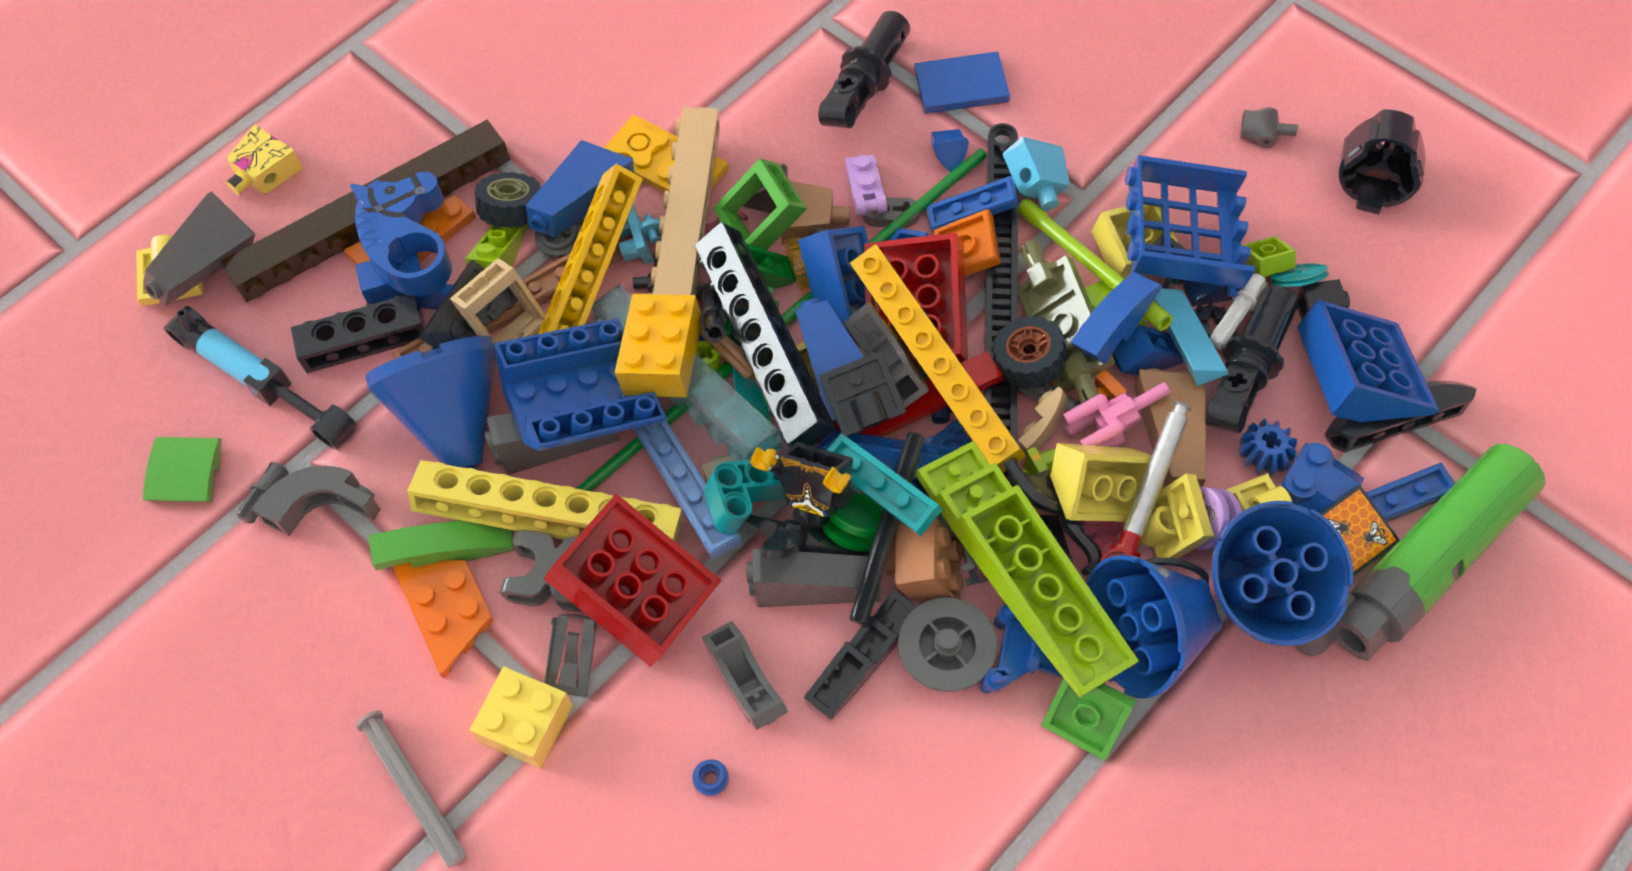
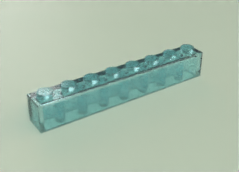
(709, 397)

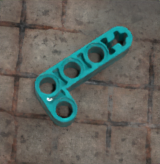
(738, 493)

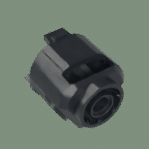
(1399, 157)

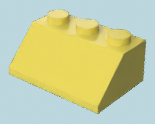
(1097, 480)

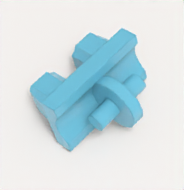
(642, 231)

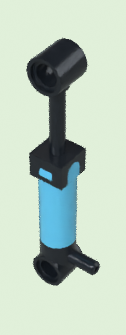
(261, 376)

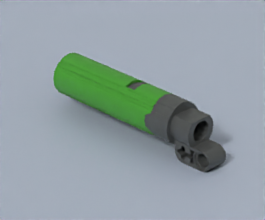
(1435, 552)

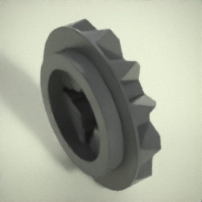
(549, 246)

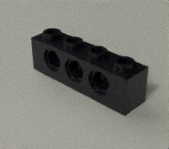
(348, 343)

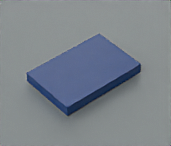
(961, 82)

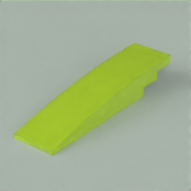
(1027, 567)

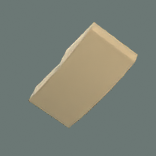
(1050, 409)

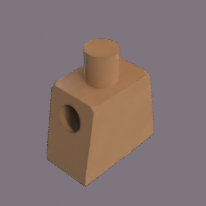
(819, 211)

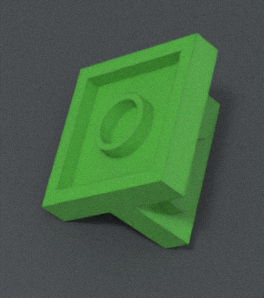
(1089, 720)

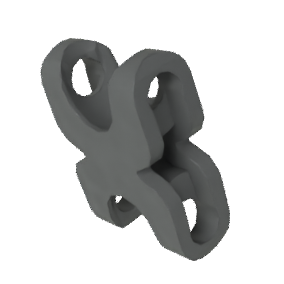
(532, 587)

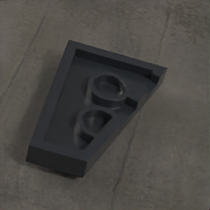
(449, 324)

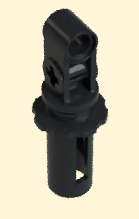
(864, 71)
(1252, 359)

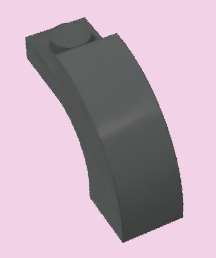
(876, 335)
(743, 676)

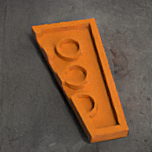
(445, 221)

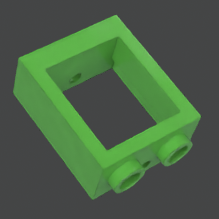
(780, 189)

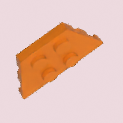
(445, 607)

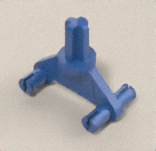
(1016, 656)

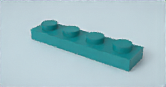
(887, 487)

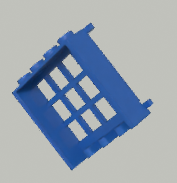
(1192, 264)

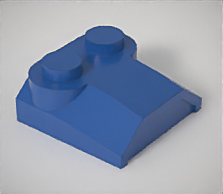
(1318, 478)

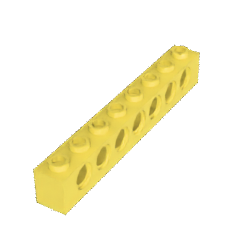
(519, 502)

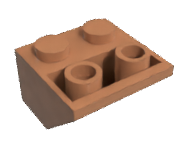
(928, 564)

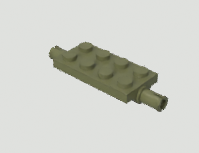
(1059, 296)

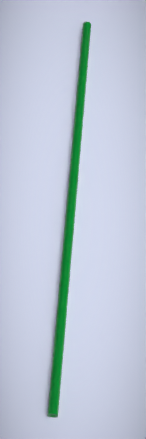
(790, 315)

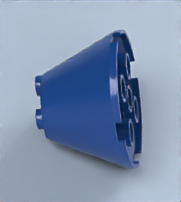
(1282, 573)
(1160, 617)

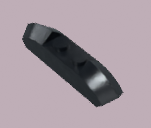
(1451, 400)

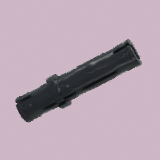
(712, 315)

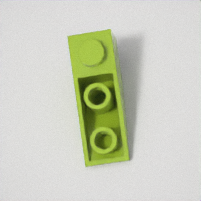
(498, 243)

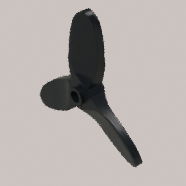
(793, 537)

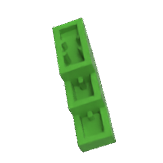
(438, 543)

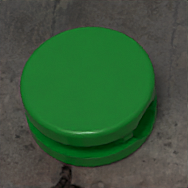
(855, 524)

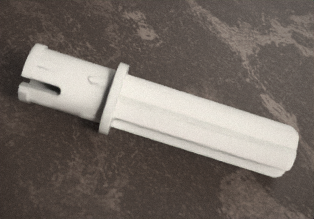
(1242, 303)

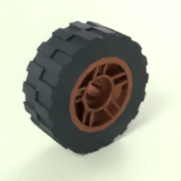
(1030, 351)

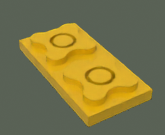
(651, 152)

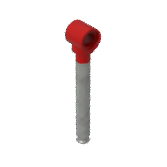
(1151, 483)

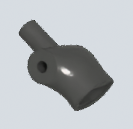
(1264, 126)

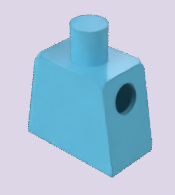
(1038, 170)

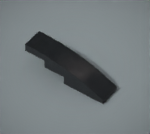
(860, 657)

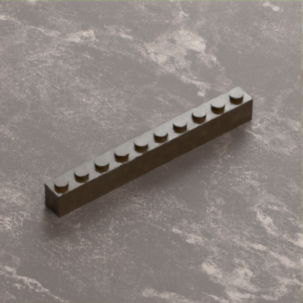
(333, 226)

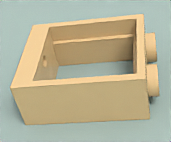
(488, 286)

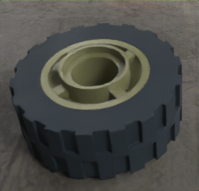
(504, 197)

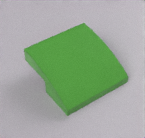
(182, 469)

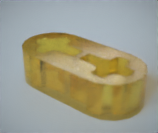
(794, 255)

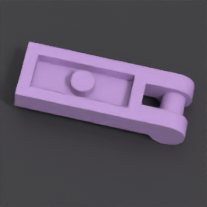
(865, 185)

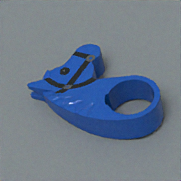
(390, 230)

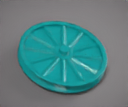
(1301, 275)

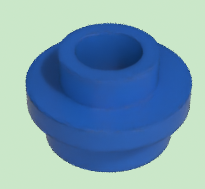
(705, 768)

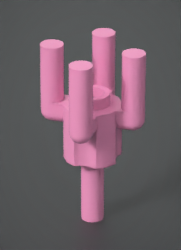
(1110, 416)

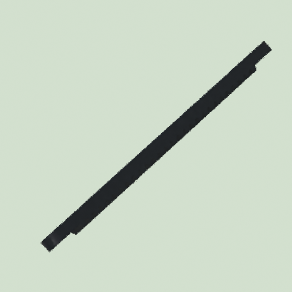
(1002, 279)

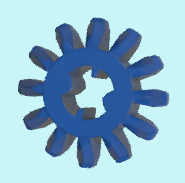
(1268, 447)

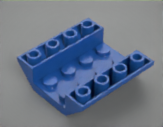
(567, 386)

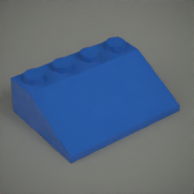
(1364, 365)

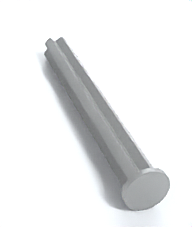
(411, 788)

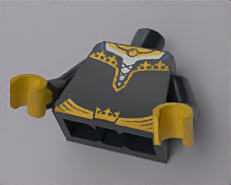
(811, 479)

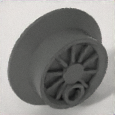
(947, 644)

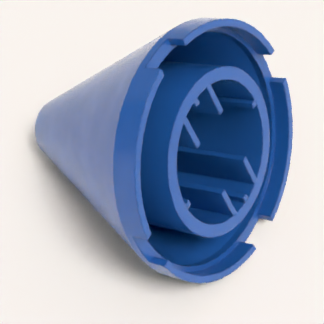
(441, 397)

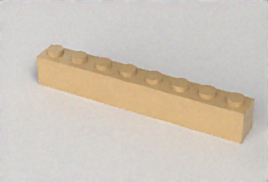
(686, 202)

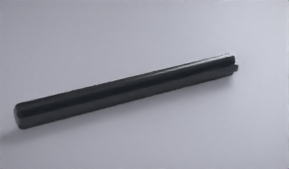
(884, 536)

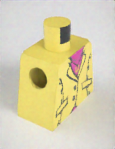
(261, 162)

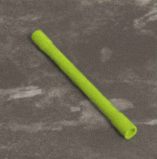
(1039, 218)

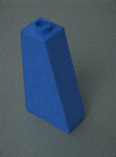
(571, 188)
(826, 341)

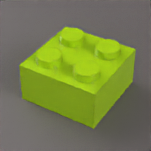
(1271, 256)

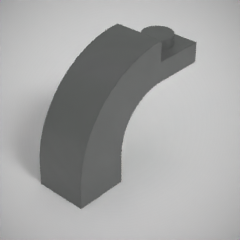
(308, 488)

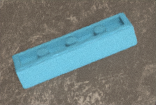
(1191, 337)

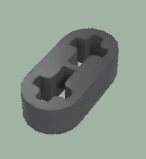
(894, 209)

